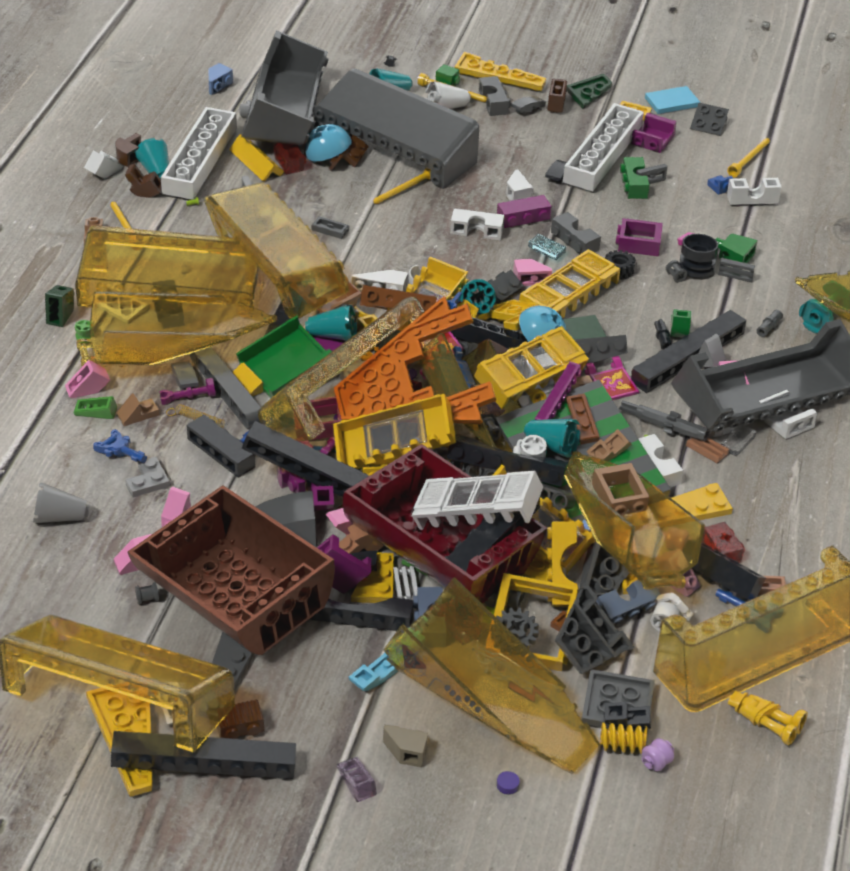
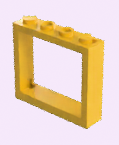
(542, 588)

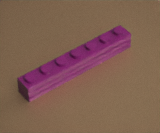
(559, 392)

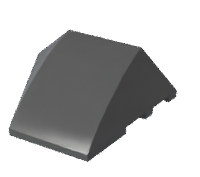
(294, 512)
(588, 633)

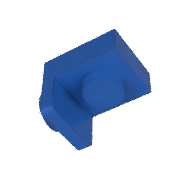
(719, 184)

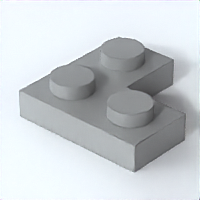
(151, 480)

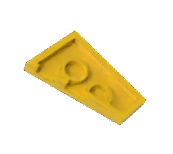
(378, 584)

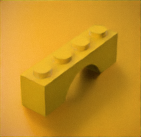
(562, 537)

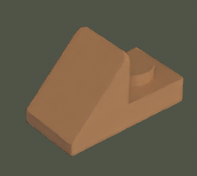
(135, 411)

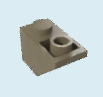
(406, 744)

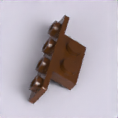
(352, 153)

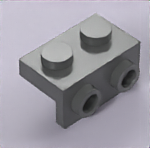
(505, 285)

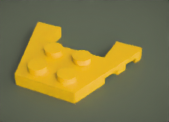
(508, 312)

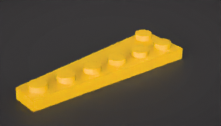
(474, 66)
(705, 502)

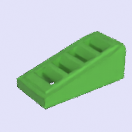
(102, 407)

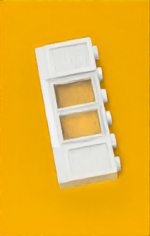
(477, 496)

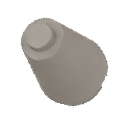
(58, 506)

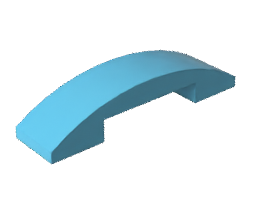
(373, 675)

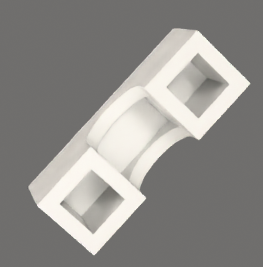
(766, 193)
(466, 220)
(668, 468)

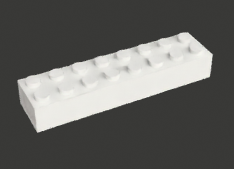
(602, 147)
(198, 153)

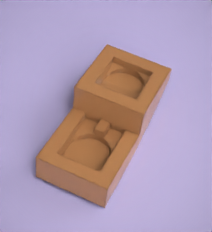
(610, 448)

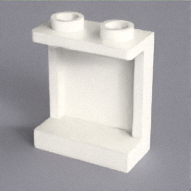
(790, 422)

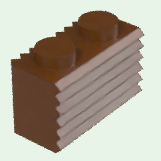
(557, 95)
(242, 720)

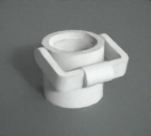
(532, 446)
(669, 605)

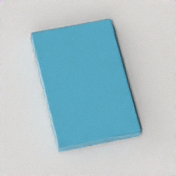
(672, 99)

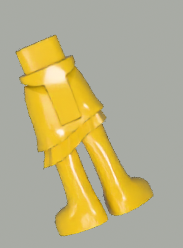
(762, 712)

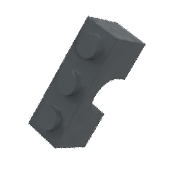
(497, 100)
(566, 228)

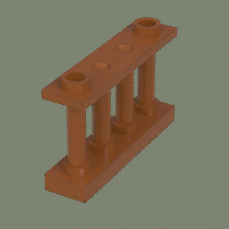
(388, 298)

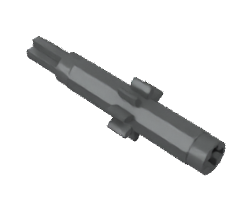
(671, 422)

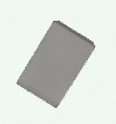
(714, 351)

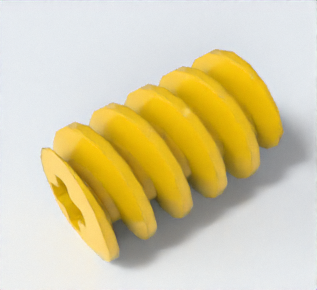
(623, 738)

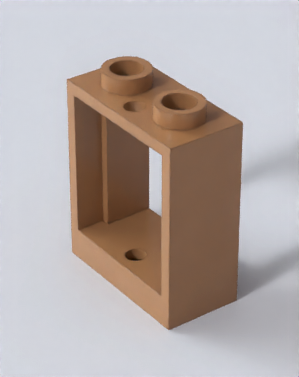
(619, 475)

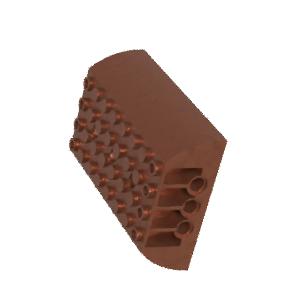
(277, 571)

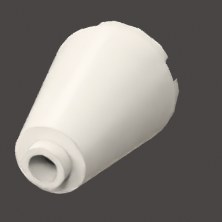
(447, 95)

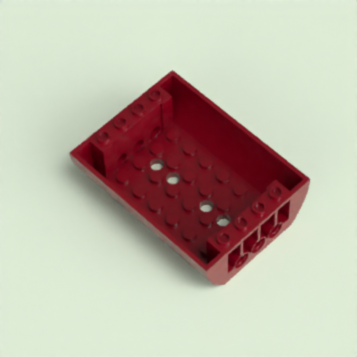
(389, 498)

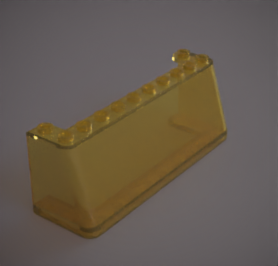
(280, 246)
(166, 264)
(291, 409)
(756, 638)
(192, 688)

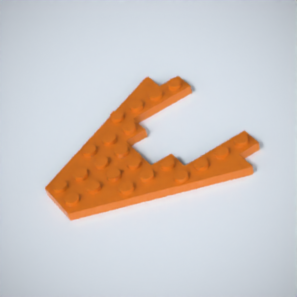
(385, 378)

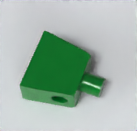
(737, 248)

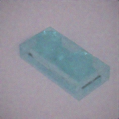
(547, 246)

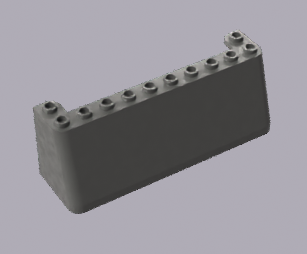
(285, 92)
(402, 124)
(808, 371)

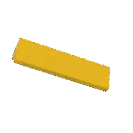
(254, 158)

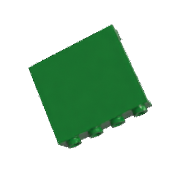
(282, 355)

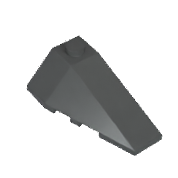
(602, 571)

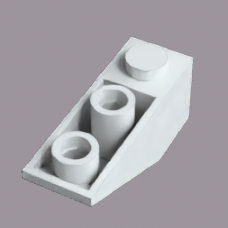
(384, 279)

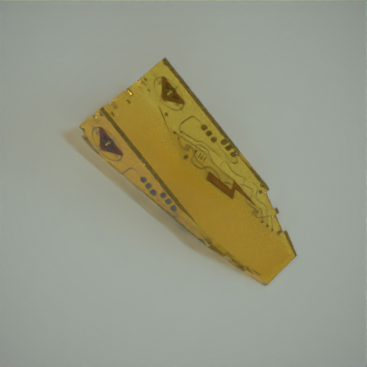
(492, 676)

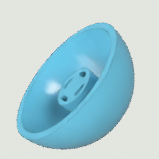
(326, 142)
(538, 321)

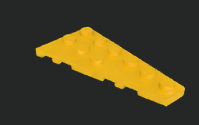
(127, 714)

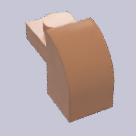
(357, 540)

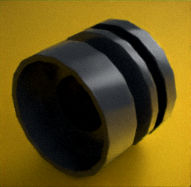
(698, 255)

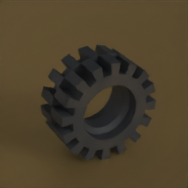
(623, 261)

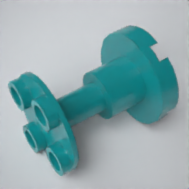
(815, 315)

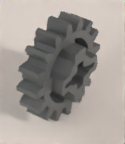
(518, 625)

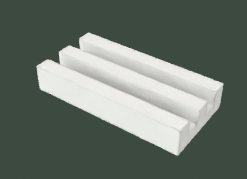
(404, 572)

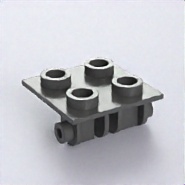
(709, 119)

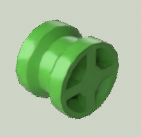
(82, 329)

